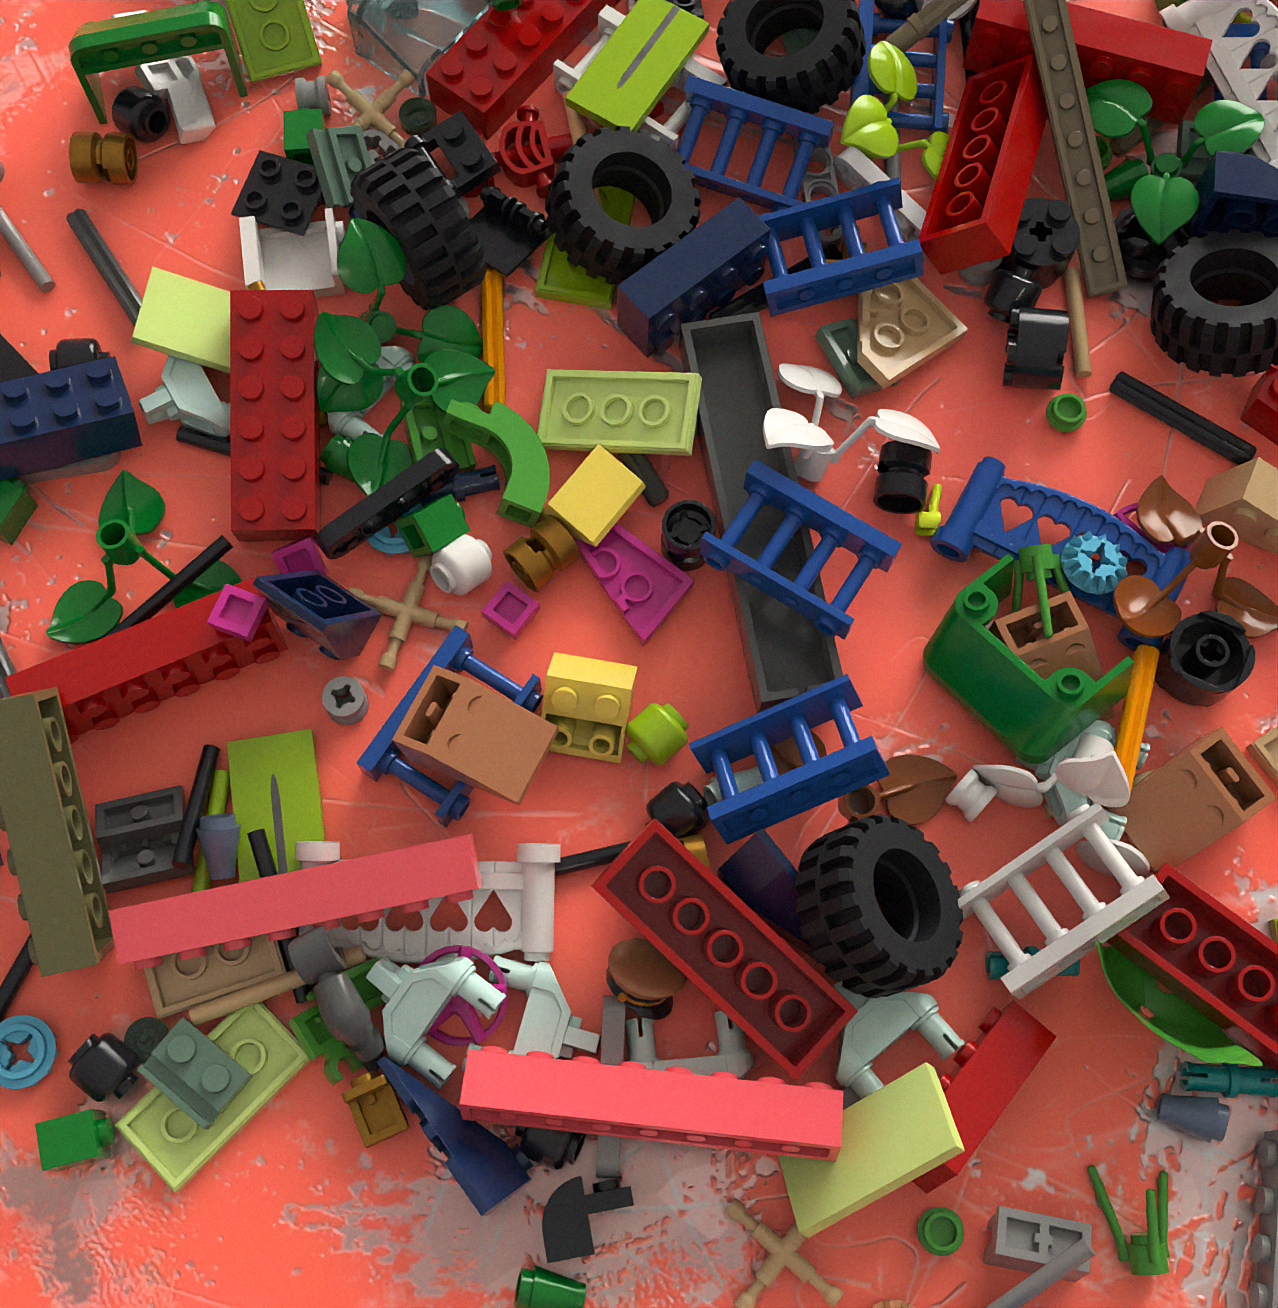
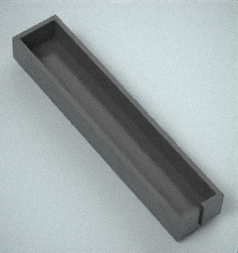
(737, 389)

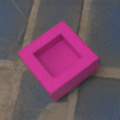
(299, 556)
(510, 610)
(238, 613)

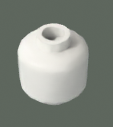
(461, 565)

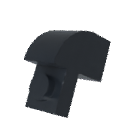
(566, 1216)

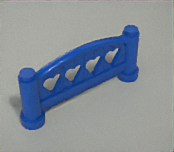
(979, 525)

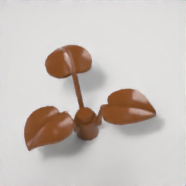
(1169, 518)
(911, 791)

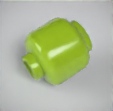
(656, 734)

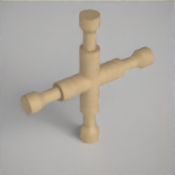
(373, 112)
(407, 612)
(782, 1255)

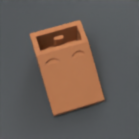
(1068, 647)
(474, 735)
(1193, 800)

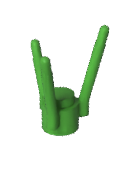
(1037, 564)
(1147, 1249)

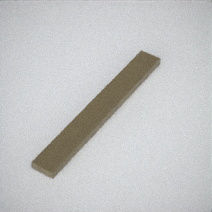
(1075, 145)

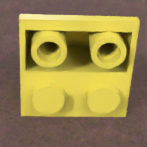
(589, 705)

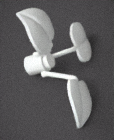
(791, 429)
(1092, 773)

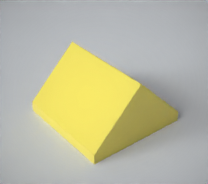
(594, 497)

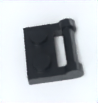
(461, 148)

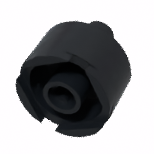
(1044, 239)
(1036, 348)
(1204, 658)

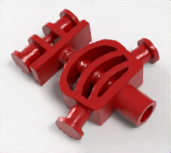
(540, 151)

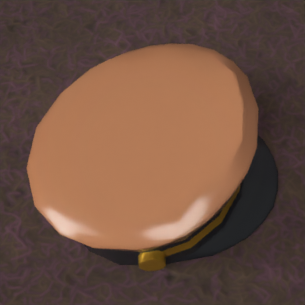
(643, 978)

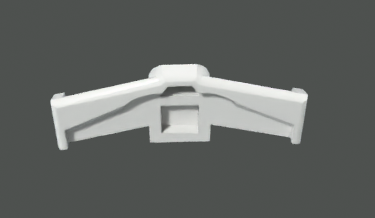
(182, 85)

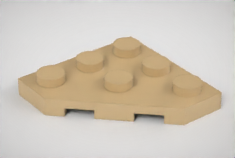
(902, 329)

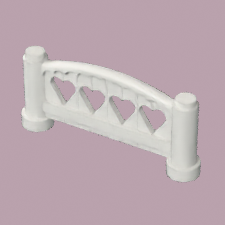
(1228, 54)
(522, 886)

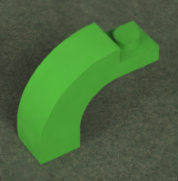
(516, 449)

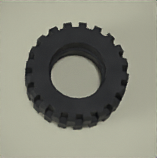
(800, 79)
(633, 164)
(427, 221)
(1213, 334)
(842, 919)

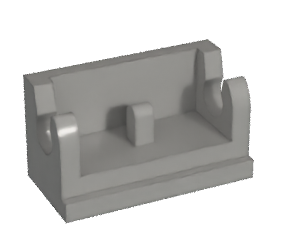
(1031, 1240)

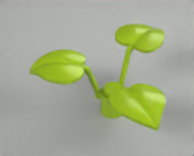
(867, 119)

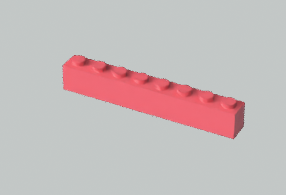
(295, 899)
(652, 1103)

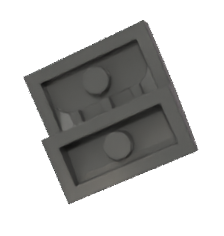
(140, 838)

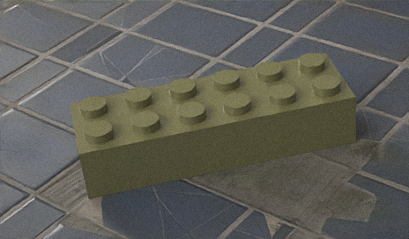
(50, 836)

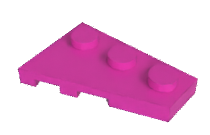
(636, 580)

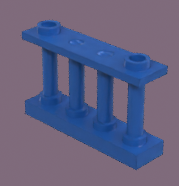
(863, 84)
(774, 121)
(844, 277)
(800, 509)
(383, 754)
(798, 789)

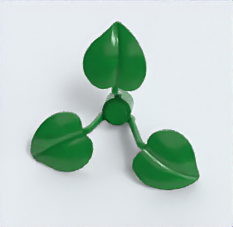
(1163, 198)
(368, 261)
(349, 348)
(130, 508)

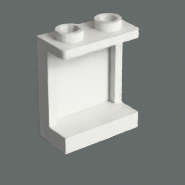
(293, 260)

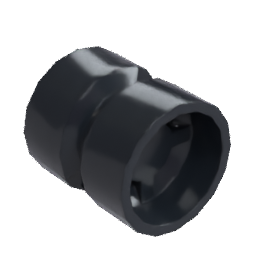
(901, 478)
(682, 533)

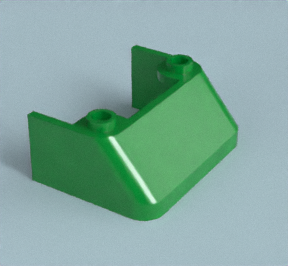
(150, 39)
(1000, 689)

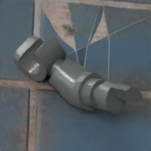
(336, 995)

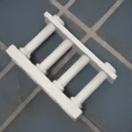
(608, 22)
(1100, 920)

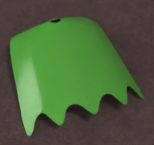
(1173, 1017)

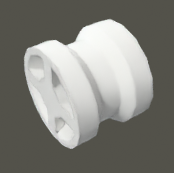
(971, 795)

